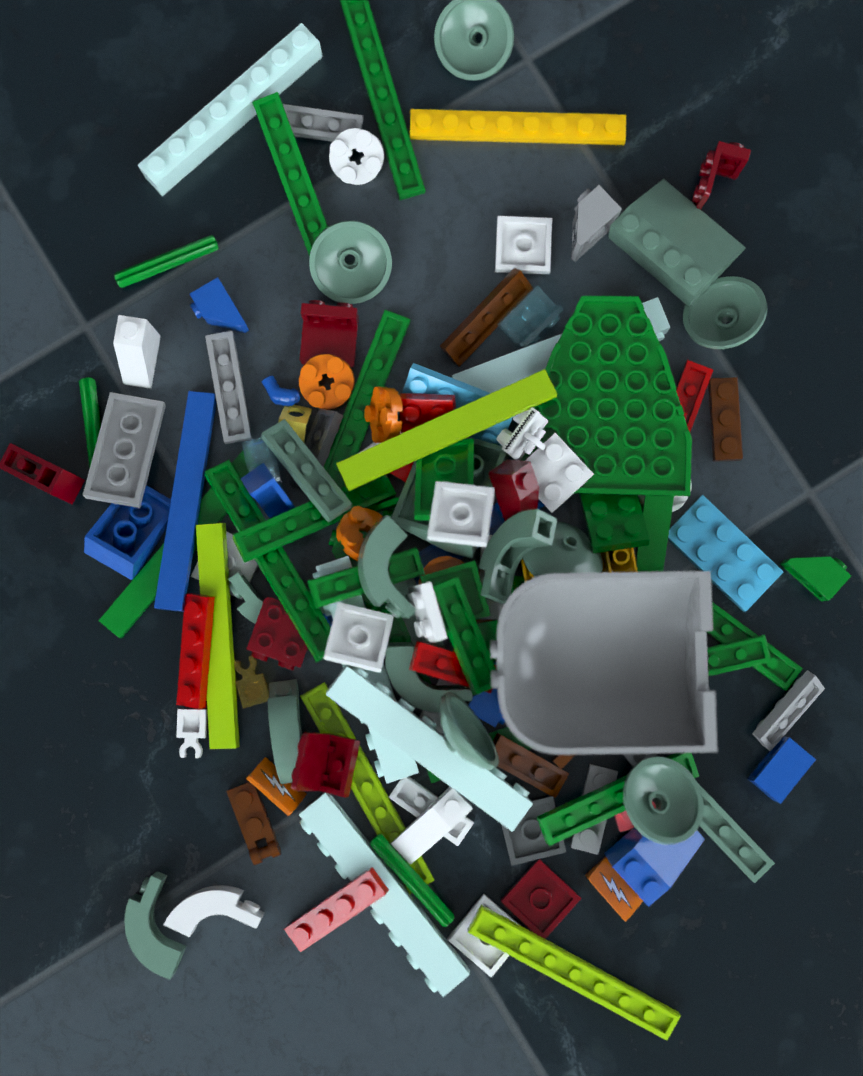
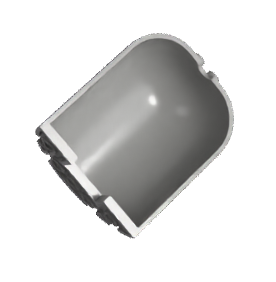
(607, 663)

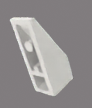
(432, 824)

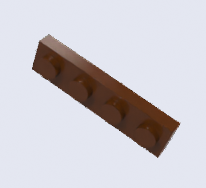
(485, 316)

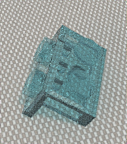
(530, 318)

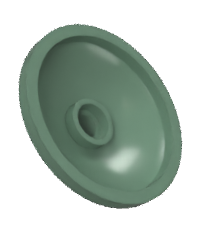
(457, 38)
(355, 280)
(726, 301)
(568, 554)
(466, 733)
(676, 800)

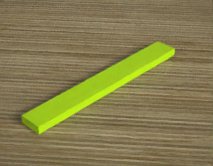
(447, 429)
(221, 677)
(365, 781)
(573, 972)

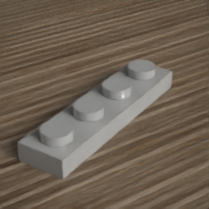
(228, 387)

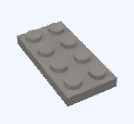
(124, 450)

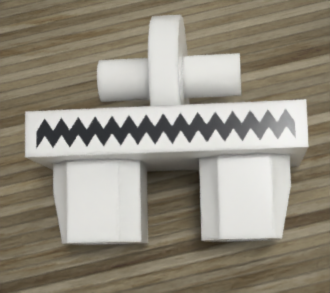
(525, 436)

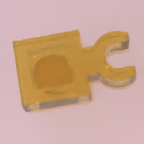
(252, 687)

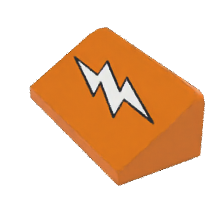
(266, 780)
(614, 889)

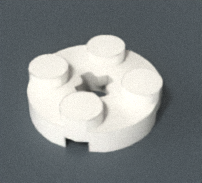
(364, 142)

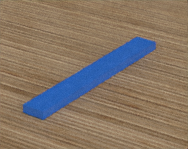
(185, 501)

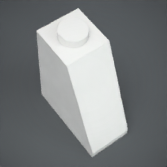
(136, 350)

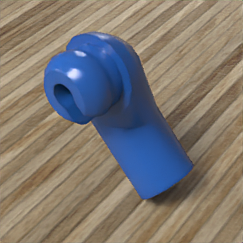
(280, 395)

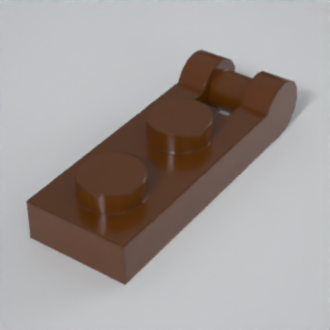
(253, 822)

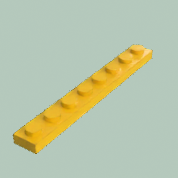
(517, 127)

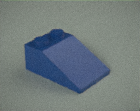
(127, 534)
(651, 866)

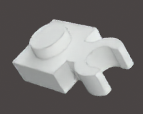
(191, 726)

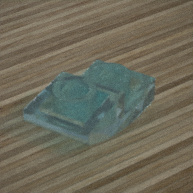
(258, 452)

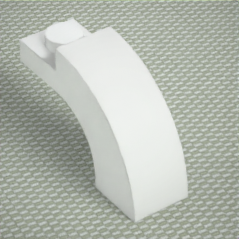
(213, 901)

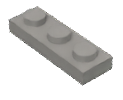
(320, 123)
(788, 710)
(591, 838)

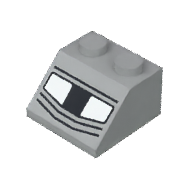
(592, 220)

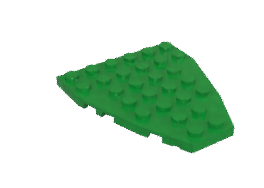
(618, 401)

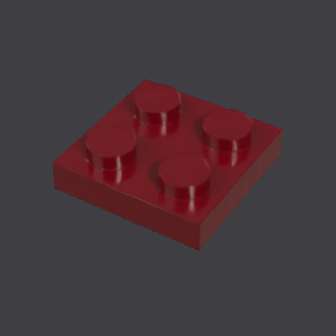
(540, 899)

